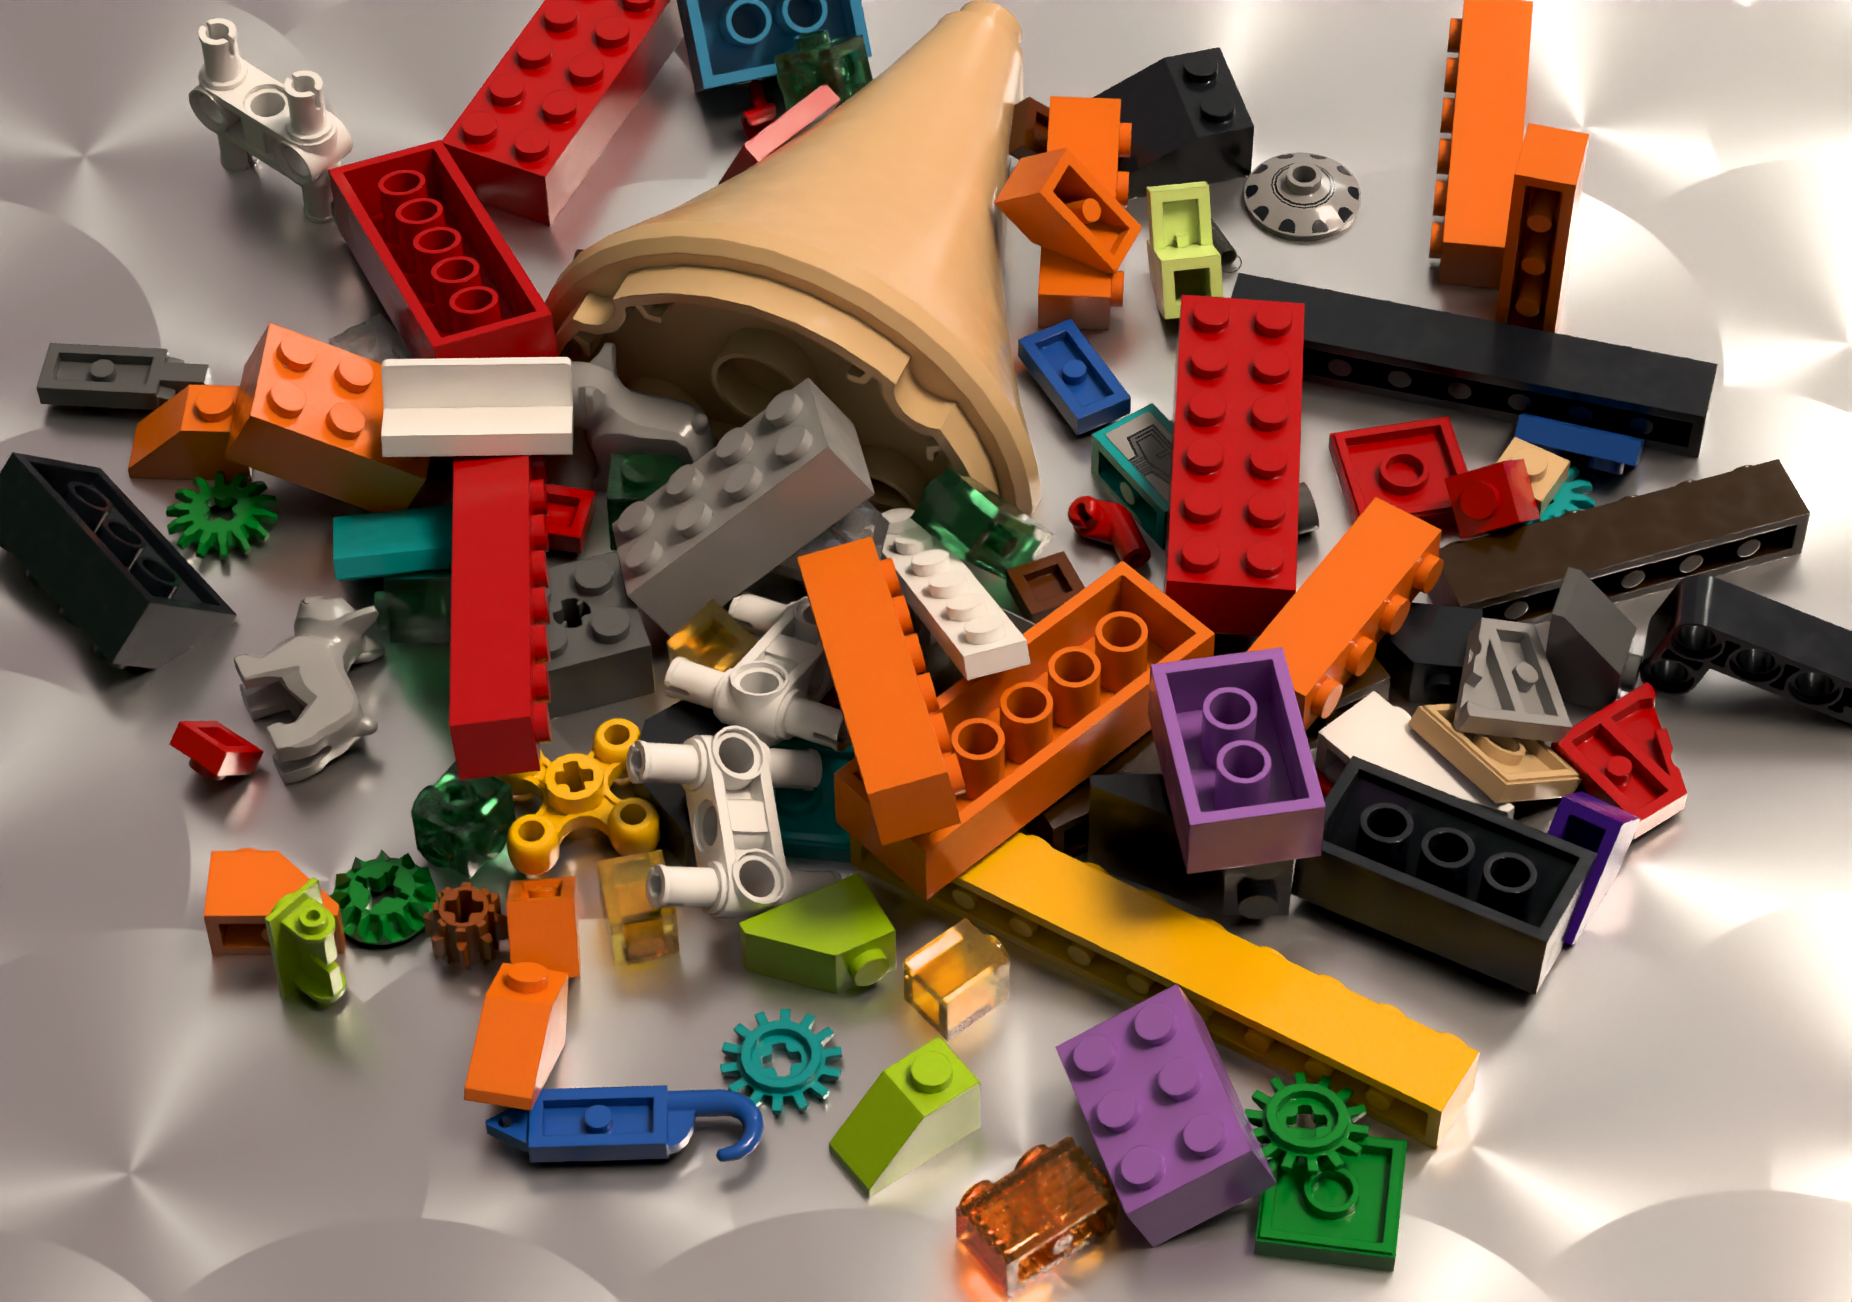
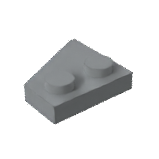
(1509, 685)

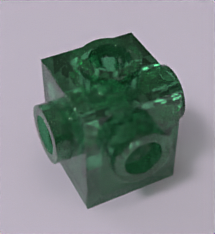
(822, 61)
(462, 821)

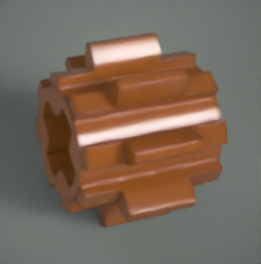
(466, 925)

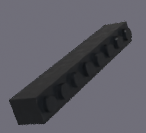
(1495, 366)

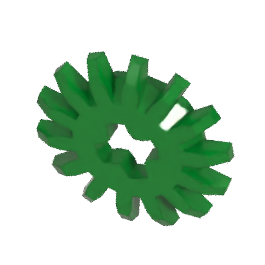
(222, 535)
(1324, 1107)

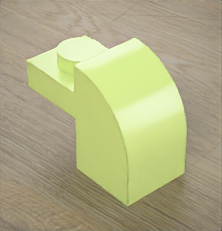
(1181, 245)

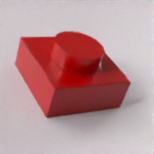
(569, 517)
(215, 749)

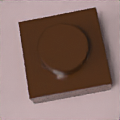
(1029, 128)
(1043, 585)

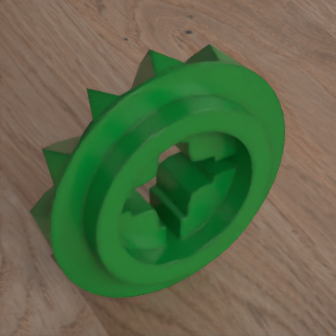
(391, 918)

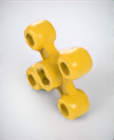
(580, 803)

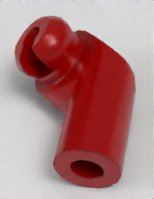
(1111, 525)

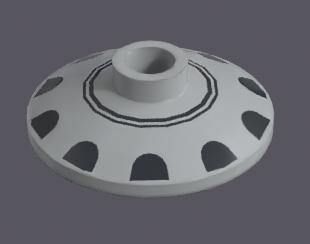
(1302, 196)

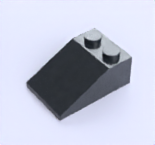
(1184, 123)
(1137, 840)

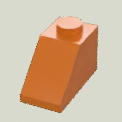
(1068, 210)
(187, 436)
(243, 892)
(545, 923)
(518, 1035)

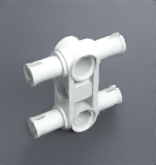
(269, 119)
(775, 684)
(730, 822)

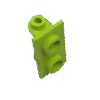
(305, 945)

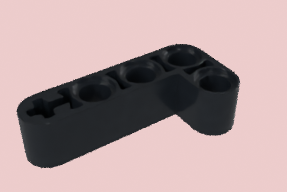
(1750, 639)

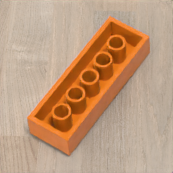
(1039, 726)

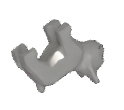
(632, 420)
(312, 683)

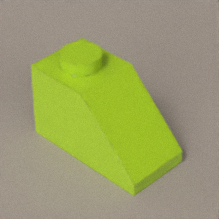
(822, 939)
(908, 1117)

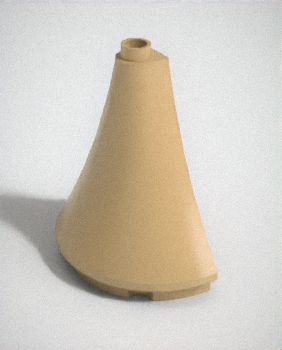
(845, 263)

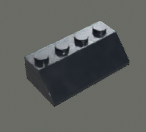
(105, 563)
(1445, 874)

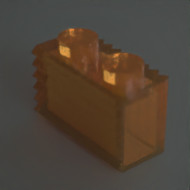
(1036, 1214)

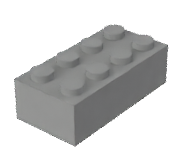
(742, 507)

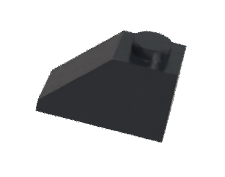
(1428, 652)

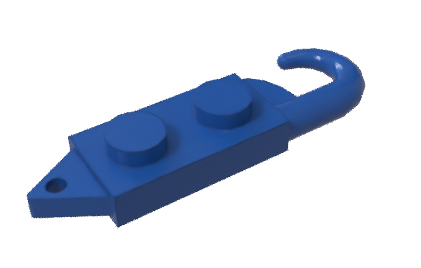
(622, 1123)

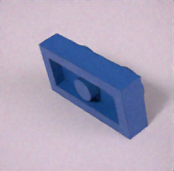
(1074, 376)
(1604, 449)

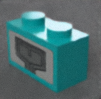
(1134, 467)

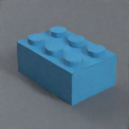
(739, 38)

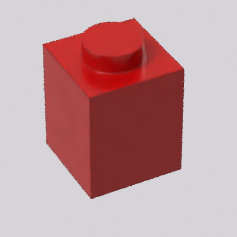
(1492, 498)

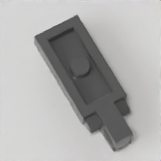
(115, 376)

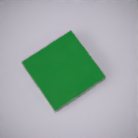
(1337, 1214)

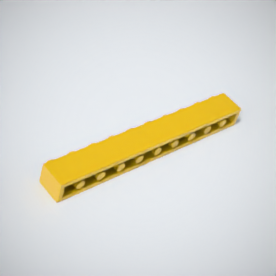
(1241, 990)

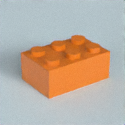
(318, 423)

